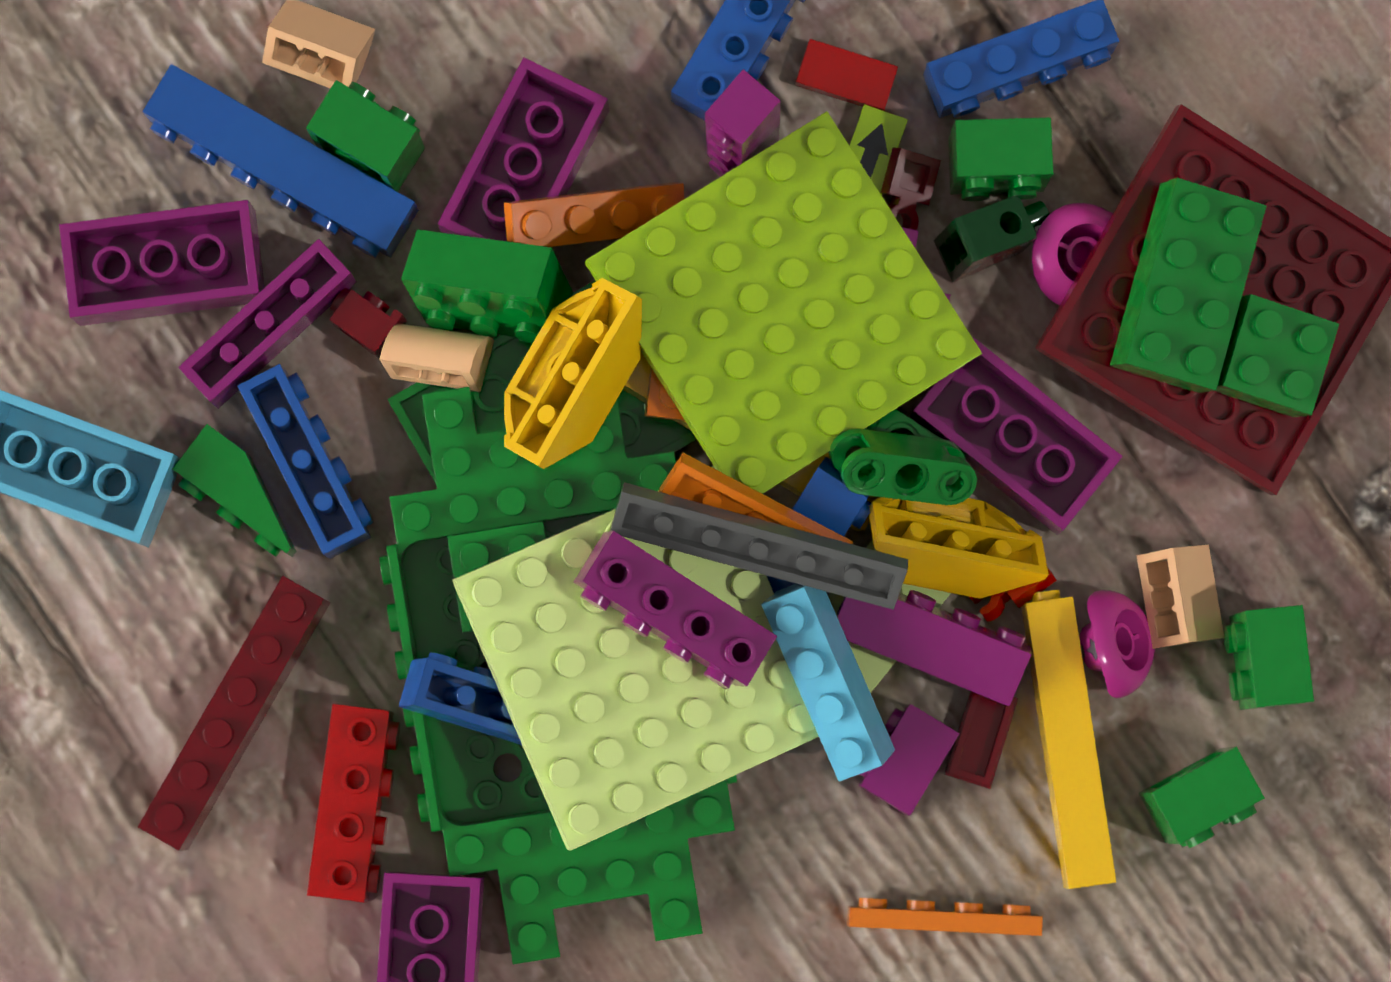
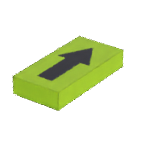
(874, 139)

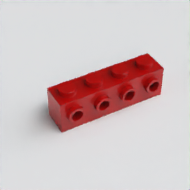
(352, 802)

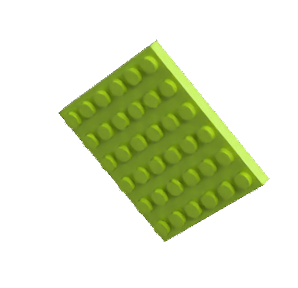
(785, 306)

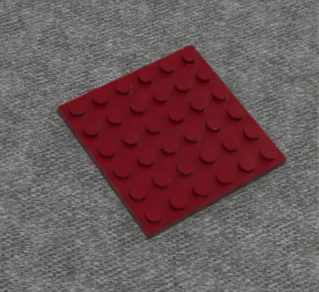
(1305, 258)

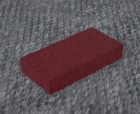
(980, 740)

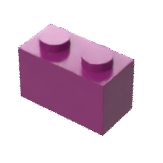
(919, 751)

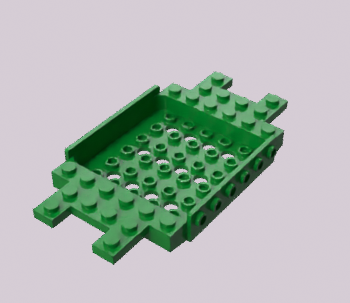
(508, 822)

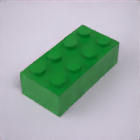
(1188, 285)

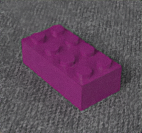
(526, 151)
(161, 262)
(1018, 438)
(430, 928)

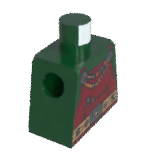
(989, 236)

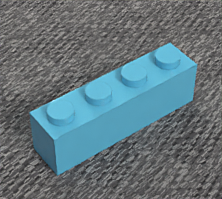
(828, 679)

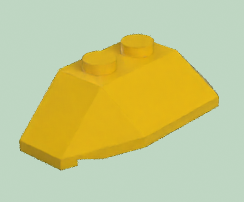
(573, 373)
(959, 546)

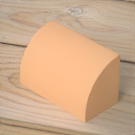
(317, 44)
(436, 356)
(1180, 596)

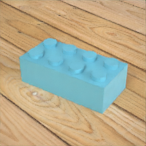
(83, 470)

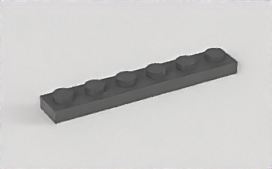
(759, 546)

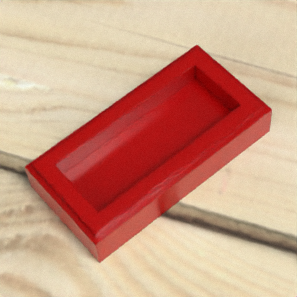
(846, 75)

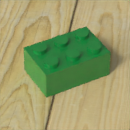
(484, 284)

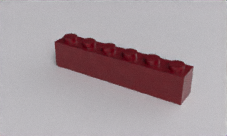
(234, 714)

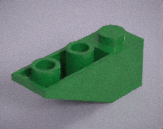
(232, 479)

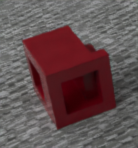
(364, 319)

